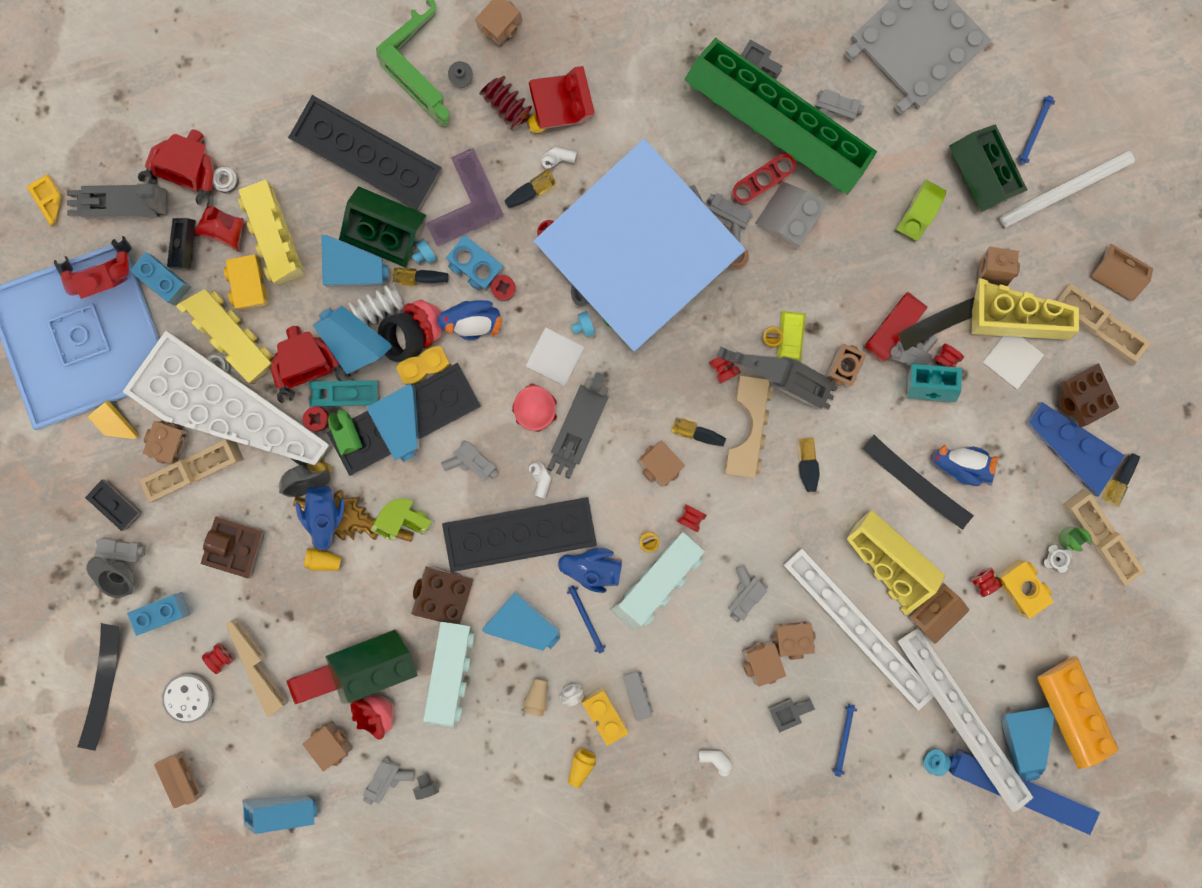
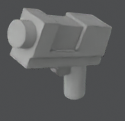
(832, 103)
(734, 214)
(914, 355)
(470, 457)
(114, 550)
(750, 594)
(385, 775)

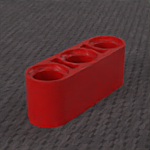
(769, 169)
(901, 317)
(311, 684)

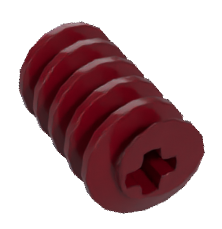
(506, 103)

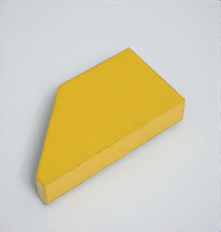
(46, 197)
(111, 422)

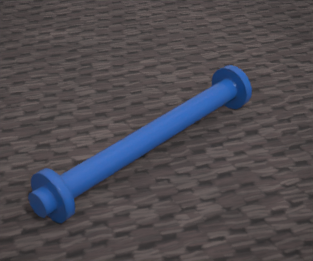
(1024, 158)
(599, 647)
(838, 771)

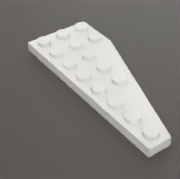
(200, 395)

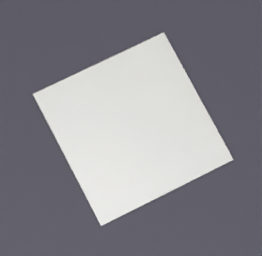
(554, 356)
(1013, 359)

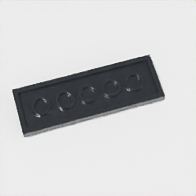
(365, 153)
(438, 402)
(519, 534)

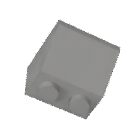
(791, 214)

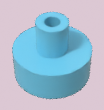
(424, 252)
(584, 325)
(937, 762)

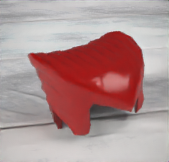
(220, 227)

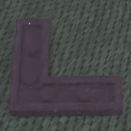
(483, 206)

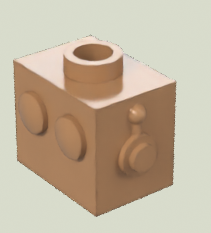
(499, 20)
(999, 266)
(853, 359)
(164, 442)
(660, 464)
(794, 639)
(763, 663)
(327, 746)

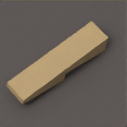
(1105, 326)
(191, 469)
(1104, 537)
(251, 655)

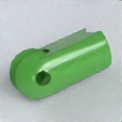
(344, 432)
(1073, 537)

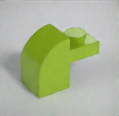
(922, 210)
(395, 515)

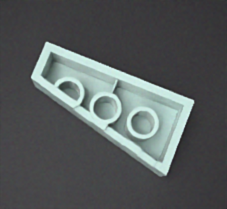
(658, 582)
(447, 676)

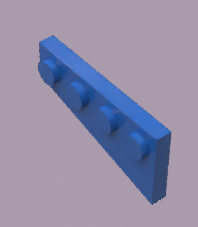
(1083, 452)

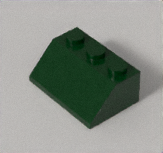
(987, 167)
(381, 226)
(370, 666)

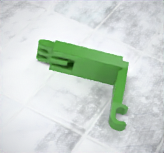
(406, 74)

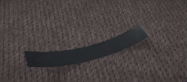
(936, 323)
(917, 483)
(102, 687)

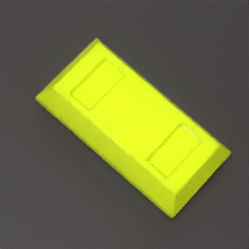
(792, 326)

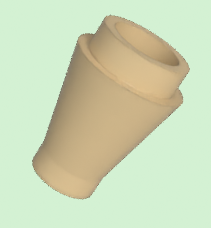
(537, 698)

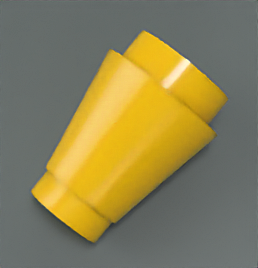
(321, 560)
(581, 767)

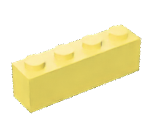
(271, 233)
(1018, 314)
(228, 334)
(895, 562)

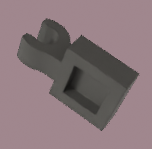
(760, 57)
(787, 714)

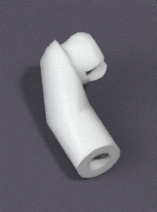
(557, 155)
(542, 477)
(719, 760)

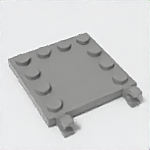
(919, 45)

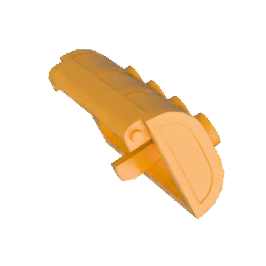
(1078, 713)

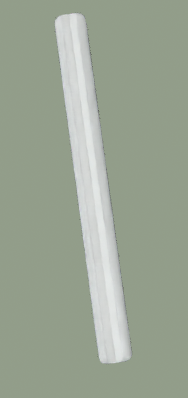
(1067, 189)

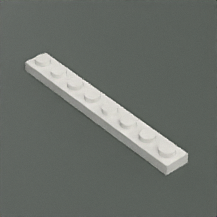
(859, 628)
(965, 720)

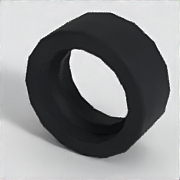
(412, 332)

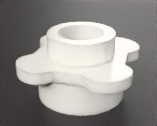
(1064, 555)
(572, 694)

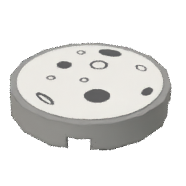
(187, 698)

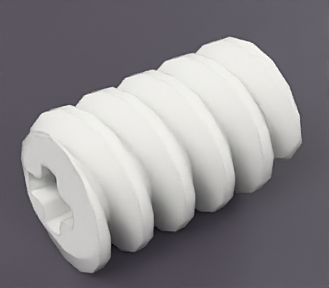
(378, 306)

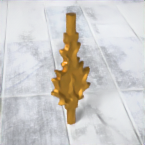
(355, 519)

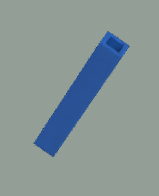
(1044, 799)

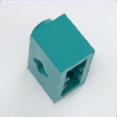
(934, 383)

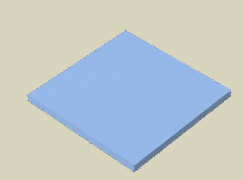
(639, 245)
(72, 349)

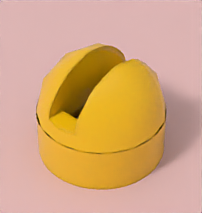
(533, 123)
(773, 341)
(650, 545)

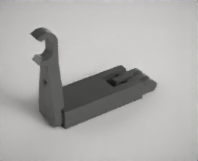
(119, 200)
(788, 376)
(579, 424)

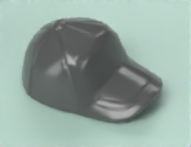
(299, 479)
(112, 579)

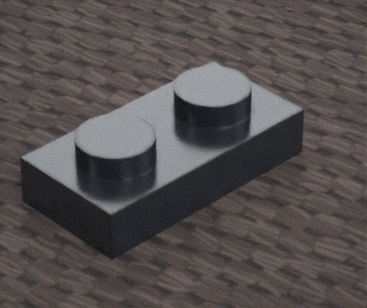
(181, 243)
(112, 505)

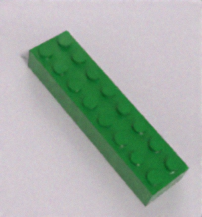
(780, 115)

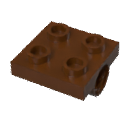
(1087, 396)
(231, 547)
(441, 595)

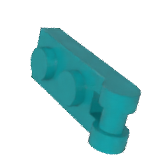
(344, 393)

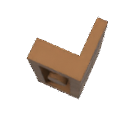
(1123, 272)
(939, 613)
(178, 780)

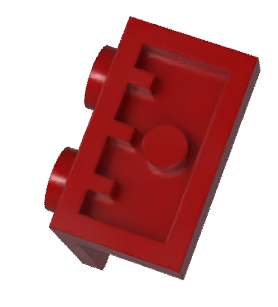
(562, 99)

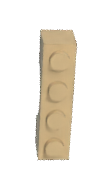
(752, 395)

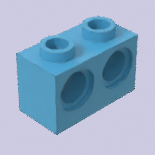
(478, 259)
(160, 278)
(158, 613)

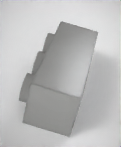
(638, 695)

